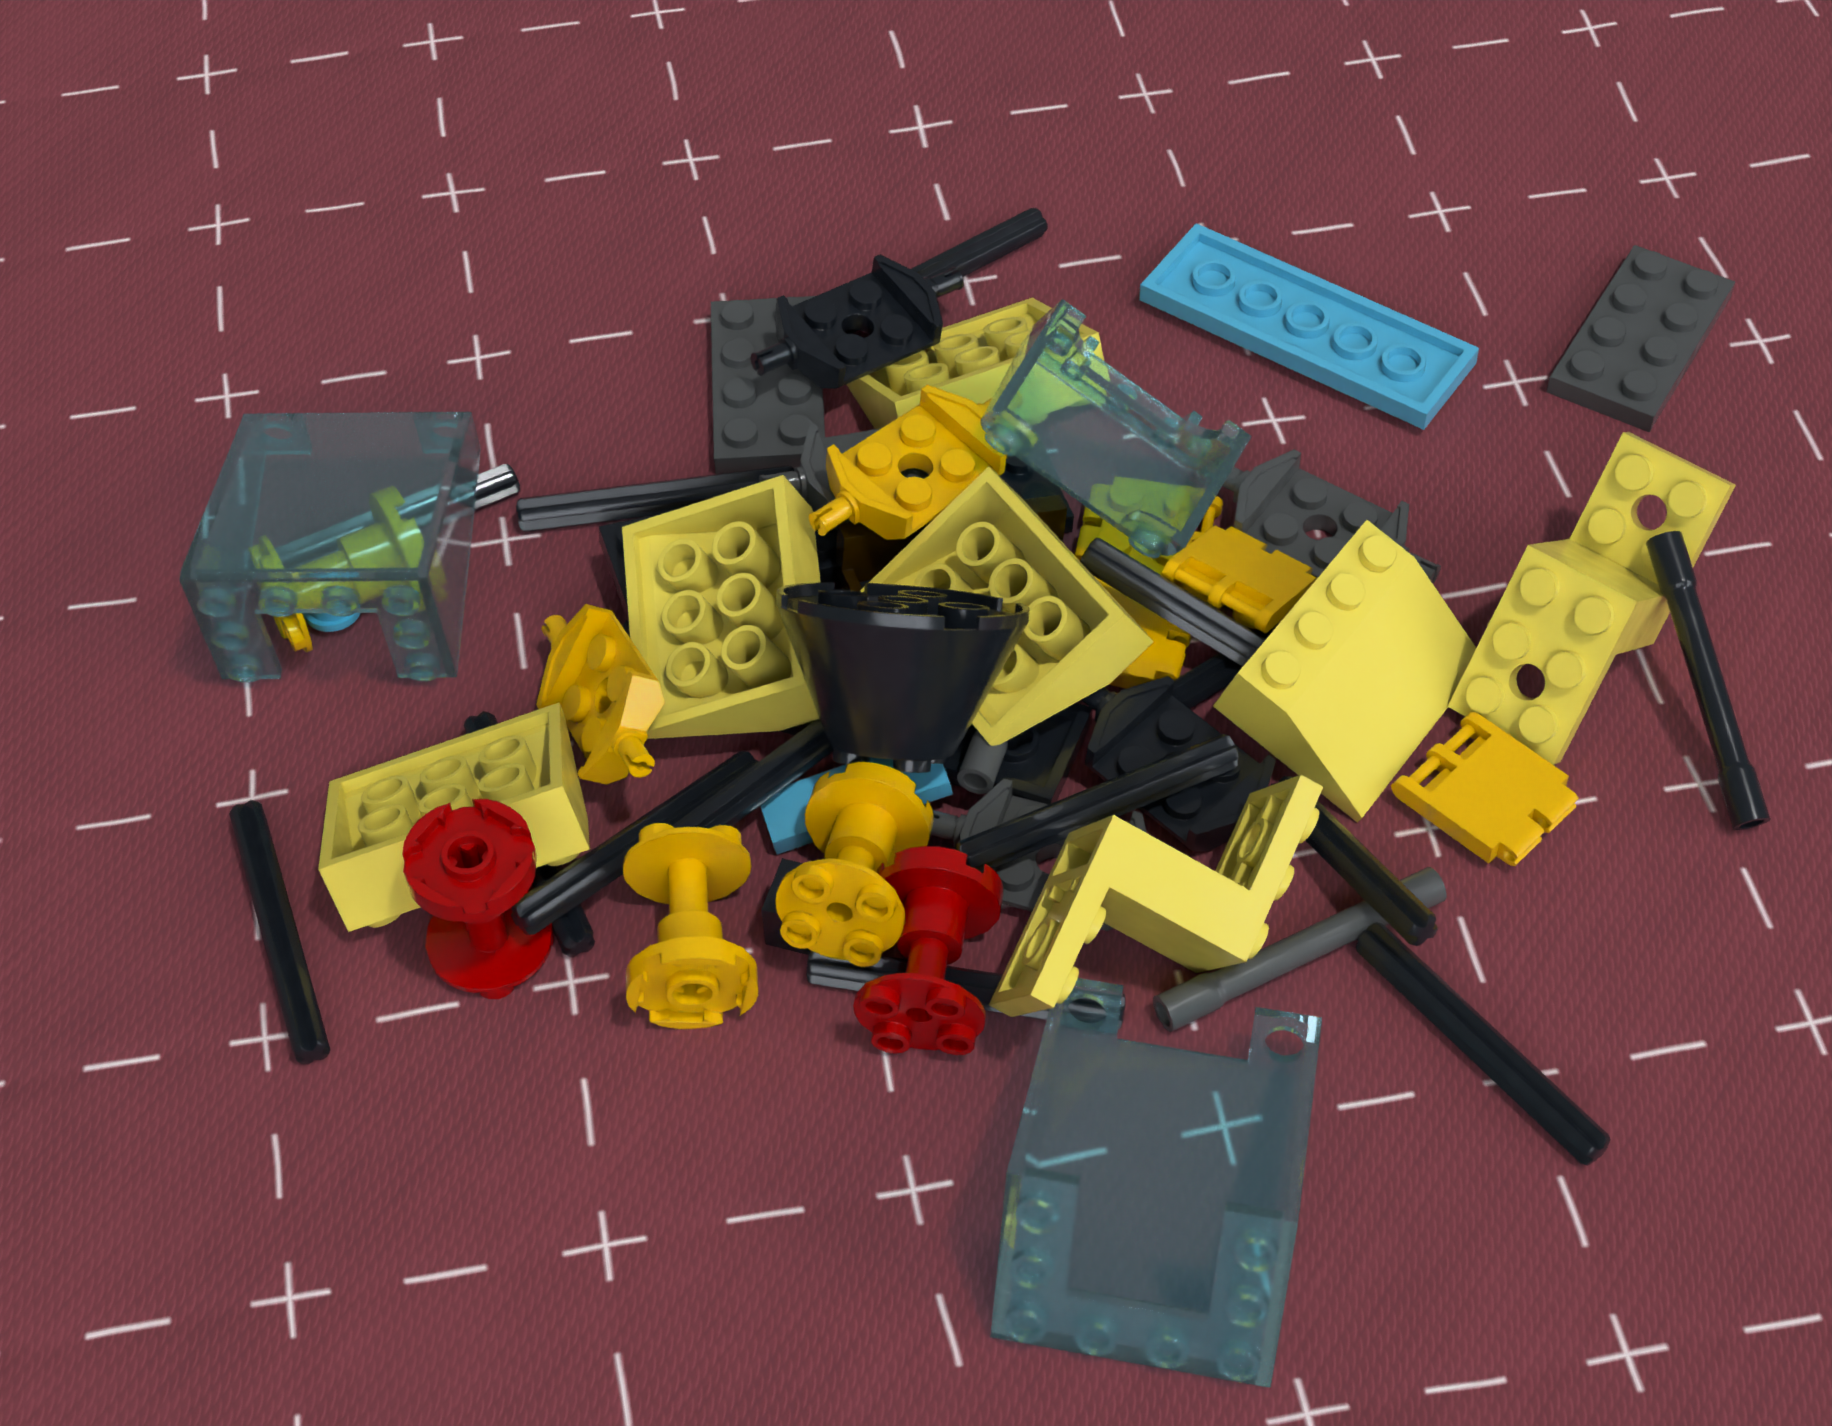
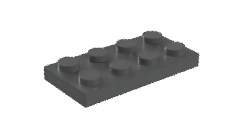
(1641, 338)
(757, 417)

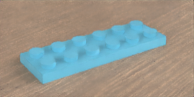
(1310, 325)

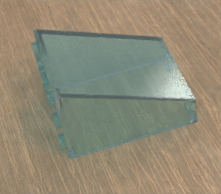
(340, 524)
(1155, 1195)

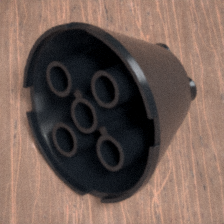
(898, 665)

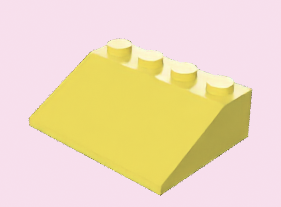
(965, 362)
(709, 614)
(1075, 630)
(1353, 672)
(371, 811)

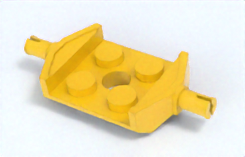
(936, 437)
(603, 691)

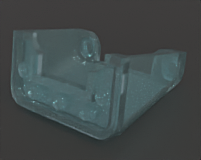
(1108, 437)

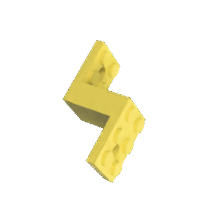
(1587, 597)
(1159, 896)

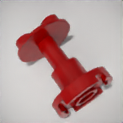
(468, 874)
(942, 909)

